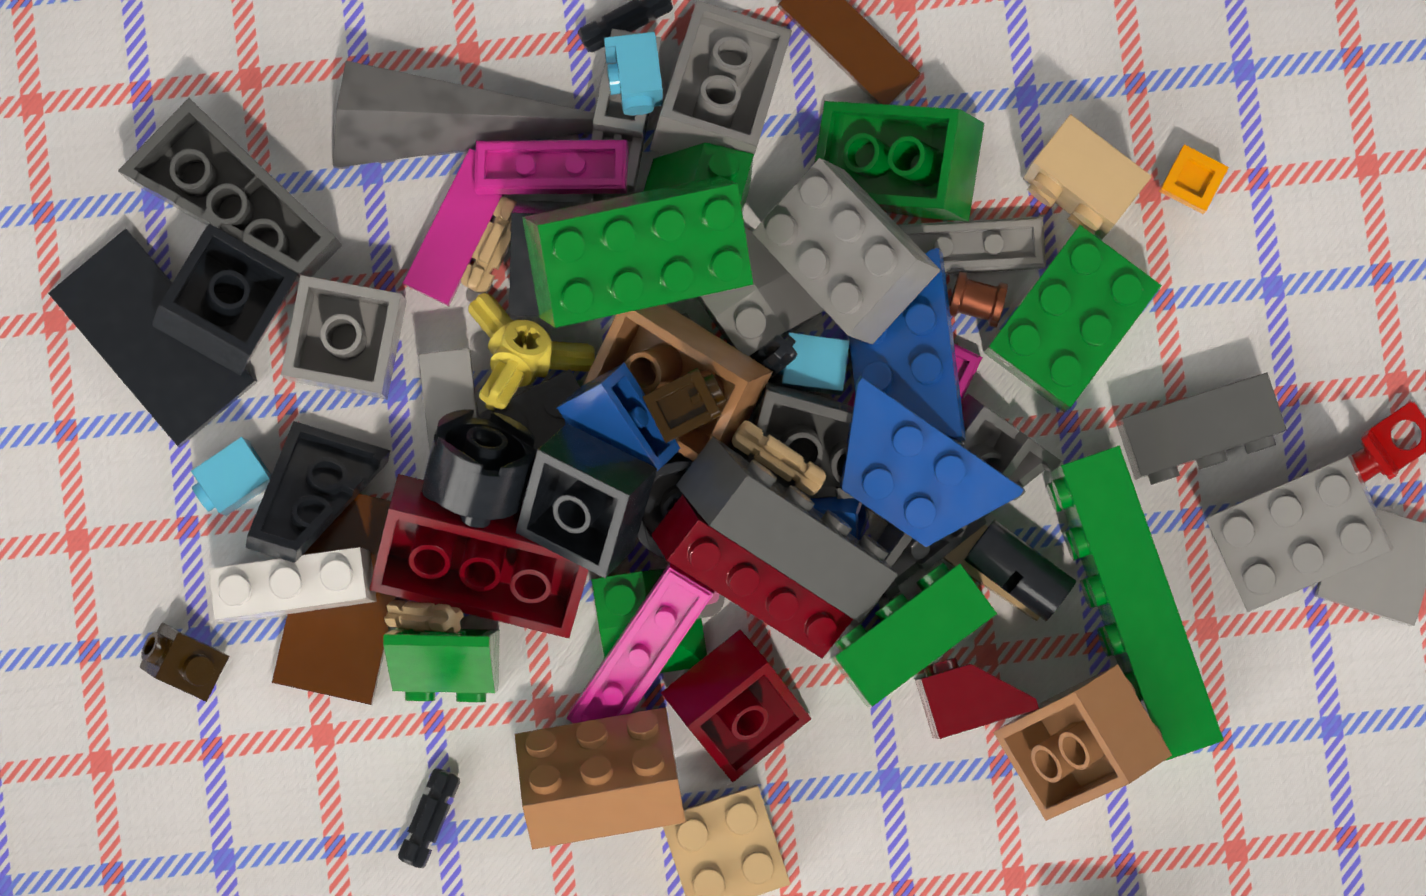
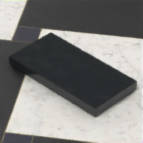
(114, 306)

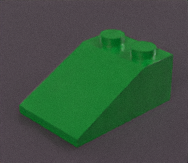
(905, 156)
(443, 663)

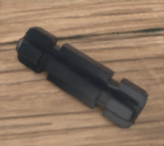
(625, 18)
(776, 354)
(429, 818)

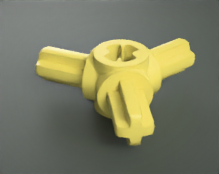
(521, 352)

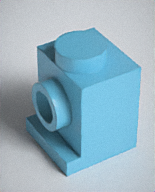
(635, 72)

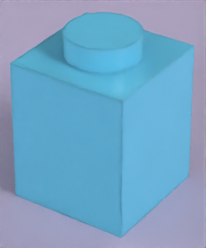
(818, 365)
(231, 477)

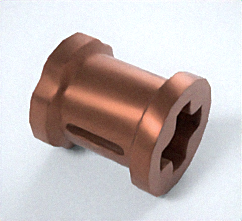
(978, 299)

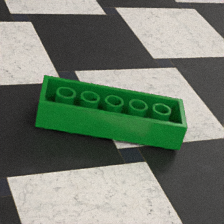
(1133, 597)

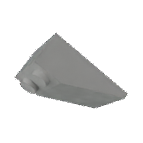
(721, 82)

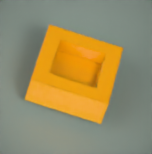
(1193, 179)

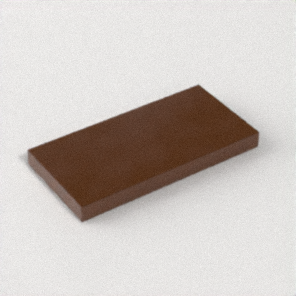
(340, 647)

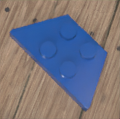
(917, 358)
(915, 470)

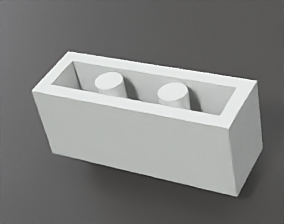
(290, 587)

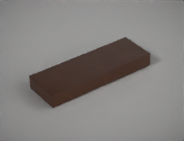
(854, 46)

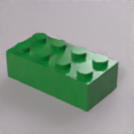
(638, 251)

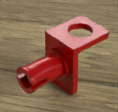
(1379, 450)

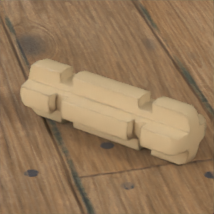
(490, 249)
(778, 458)
(423, 616)

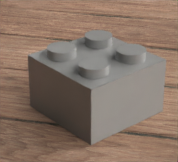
(343, 337)

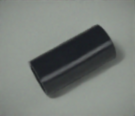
(1020, 570)

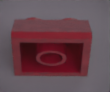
(967, 698)
(736, 705)

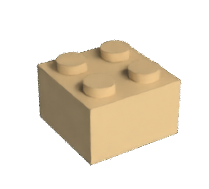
(1085, 178)
(727, 847)

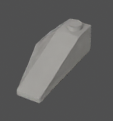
(760, 311)

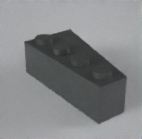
(219, 183)
(786, 530)

